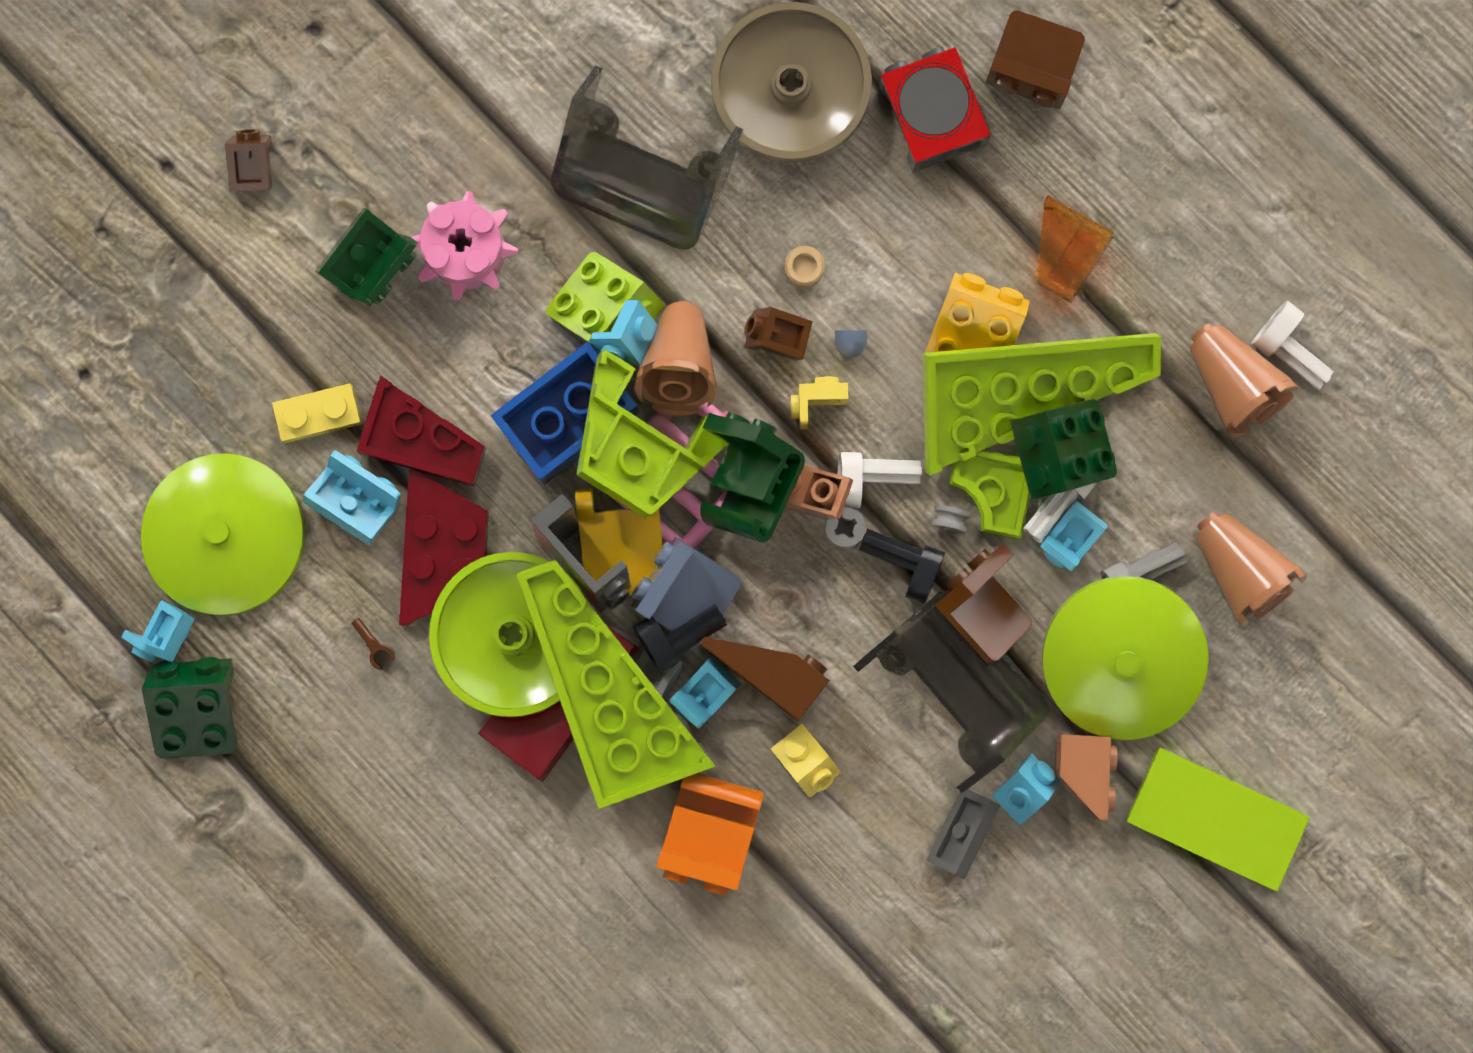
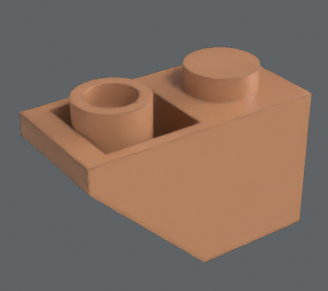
(820, 493)
(1084, 770)

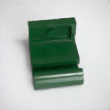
(756, 475)

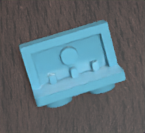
(353, 498)

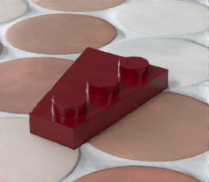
(416, 438)

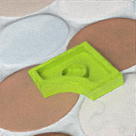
(997, 489)

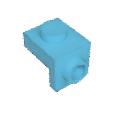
(629, 335)
(1072, 536)
(163, 634)
(704, 693)
(1027, 789)

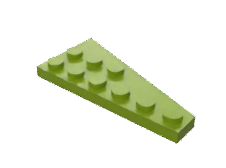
(980, 390)
(614, 712)

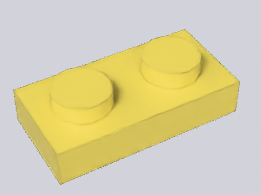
(317, 413)

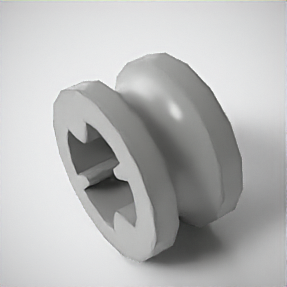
(950, 519)

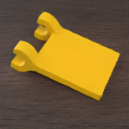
(617, 536)

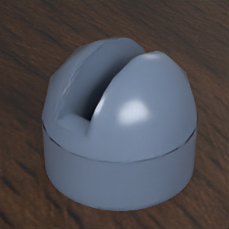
(850, 342)

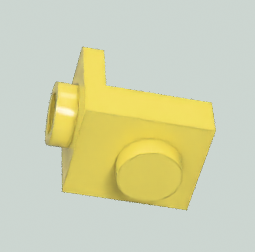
(823, 392)
(806, 761)

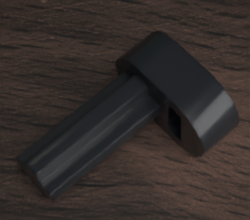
(922, 562)
(665, 648)

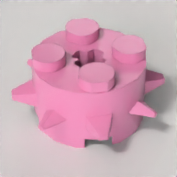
(479, 262)

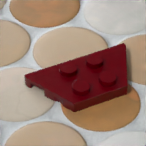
(440, 539)

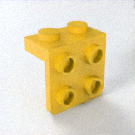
(977, 316)

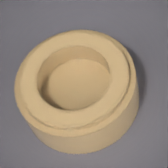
(804, 266)

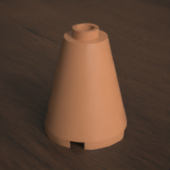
(678, 363)
(1239, 379)
(1246, 566)

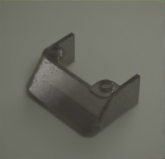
(631, 183)
(988, 700)

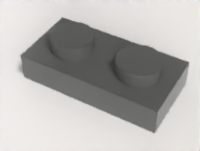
(963, 833)

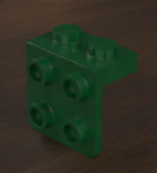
(367, 259)
(1064, 448)
(190, 707)

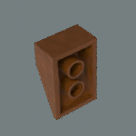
(775, 674)

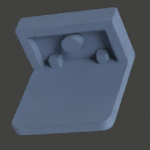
(683, 586)

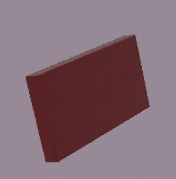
(540, 738)

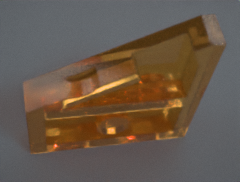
(1068, 249)

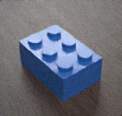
(551, 414)

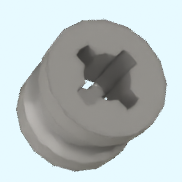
(842, 536)

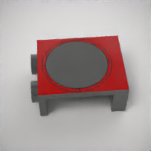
(935, 107)
(552, 528)

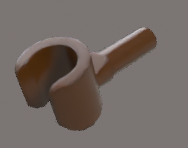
(372, 643)

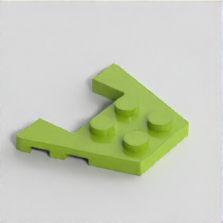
(628, 455)

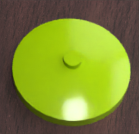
(223, 534)
(487, 639)
(1125, 658)

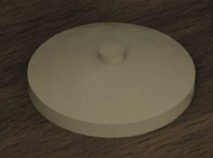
(791, 82)

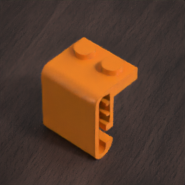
(710, 832)

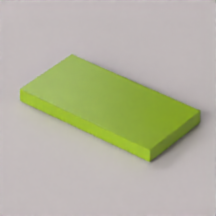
(1217, 819)

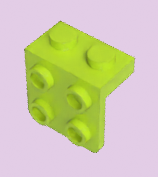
(596, 296)

